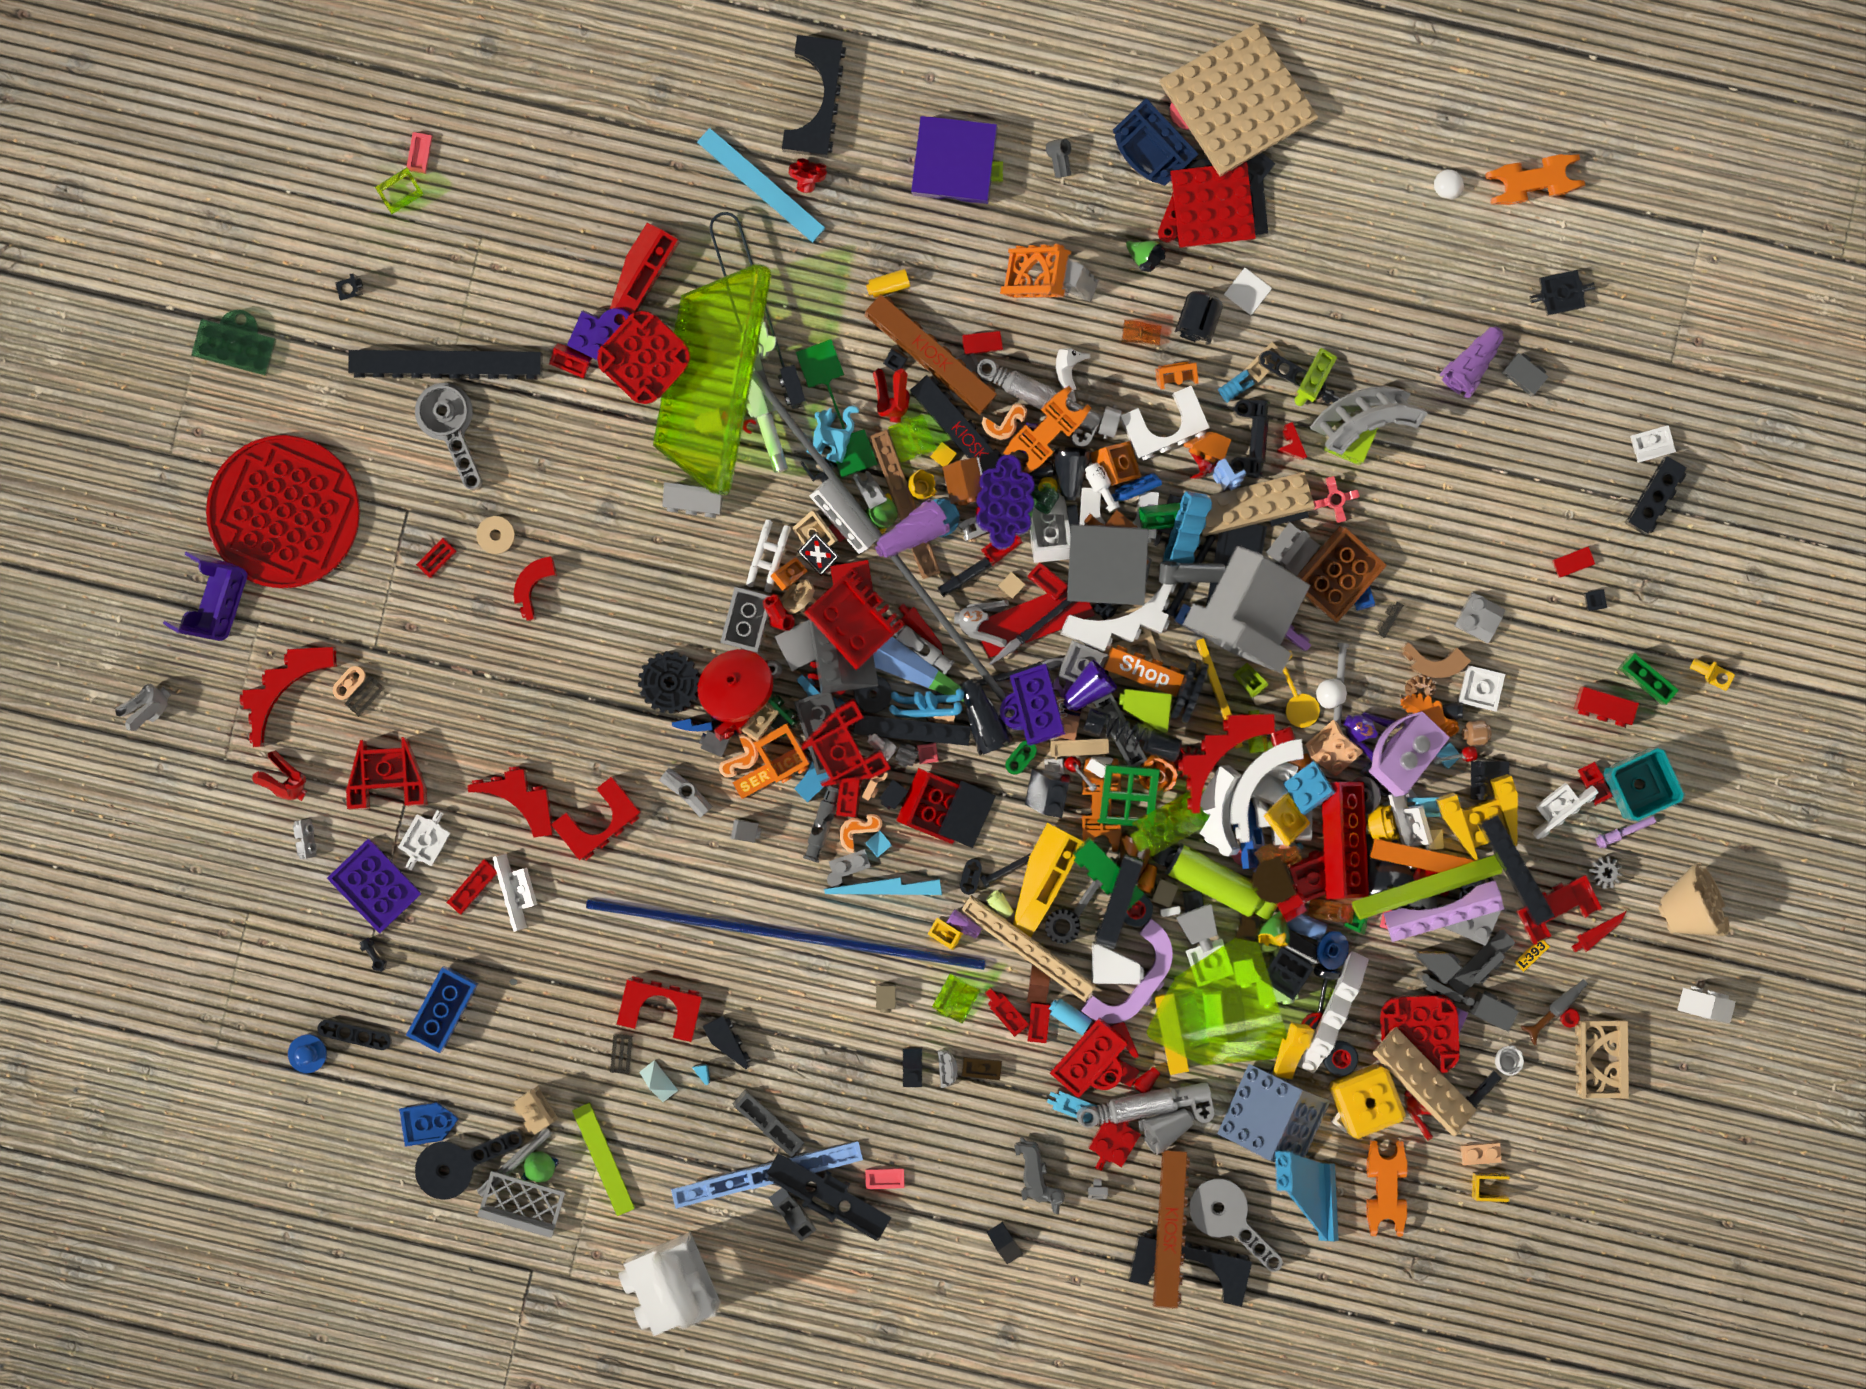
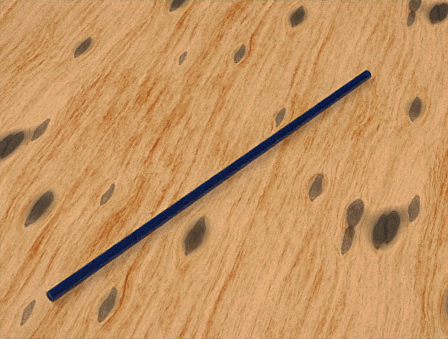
(785, 934)

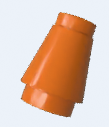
(1147, 879)

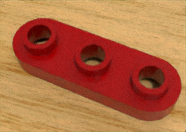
(1168, 222)

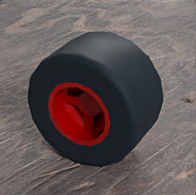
(1139, 914)
(1343, 1063)

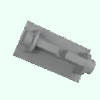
(304, 830)

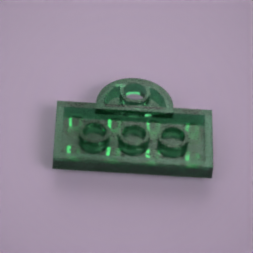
(234, 344)

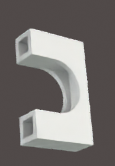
(1192, 423)
(1091, 504)

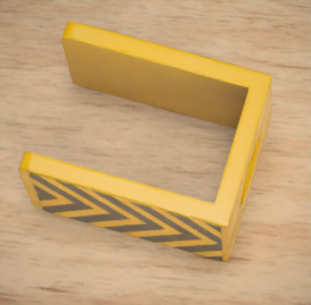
(1492, 1198)

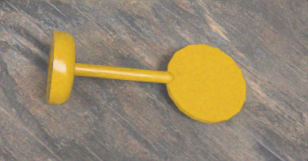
(1302, 708)

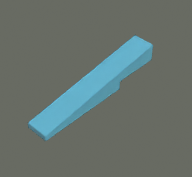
(889, 887)

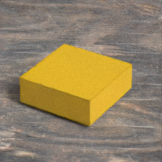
(943, 455)

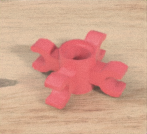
(1332, 487)

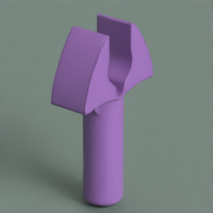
(1062, 691)

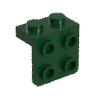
(786, 715)

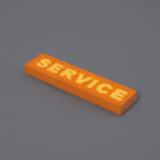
(762, 777)

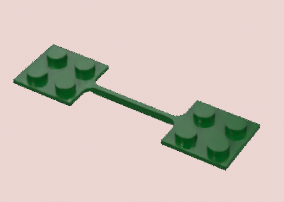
(821, 366)

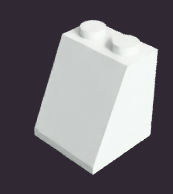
(1114, 968)

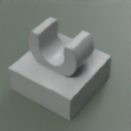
(1097, 1190)

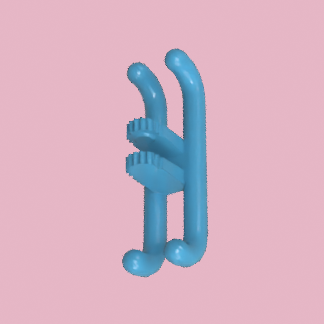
(927, 704)

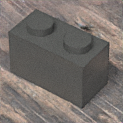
(1525, 374)

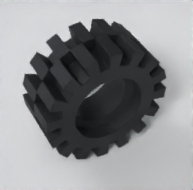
(1071, 918)

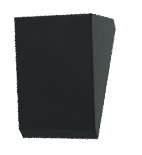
(1004, 1243)

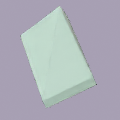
(658, 1081)

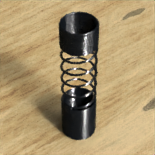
(1159, 744)

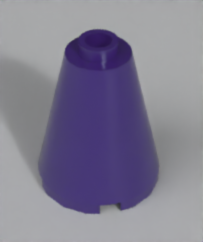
(1089, 687)

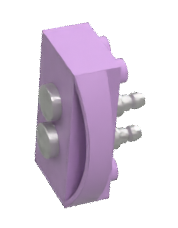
(1406, 752)

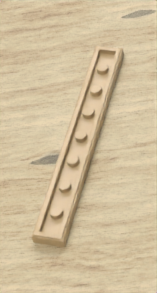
(1028, 948)

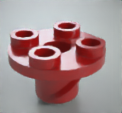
(807, 174)

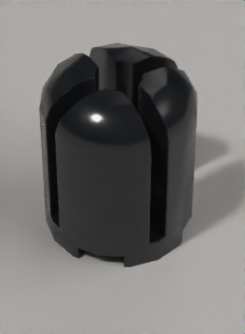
(1199, 317)

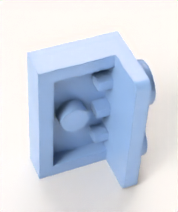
(1225, 476)

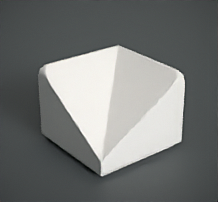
(1097, 765)

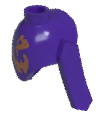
(1362, 727)

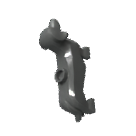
(1034, 1176)

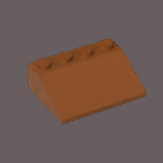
(1340, 573)

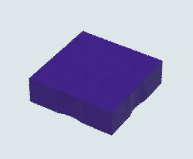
(954, 159)

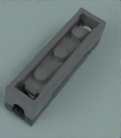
(1131, 756)

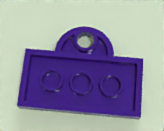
(593, 331)
(1033, 705)

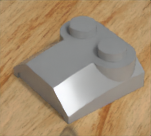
(1480, 617)

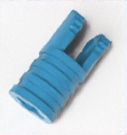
(1233, 388)

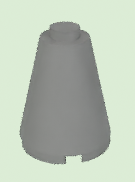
(1165, 1128)

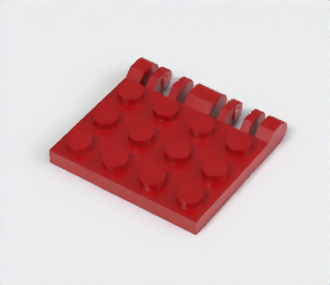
(852, 620)

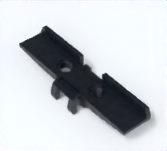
(830, 1190)

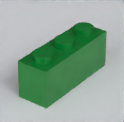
(1648, 679)

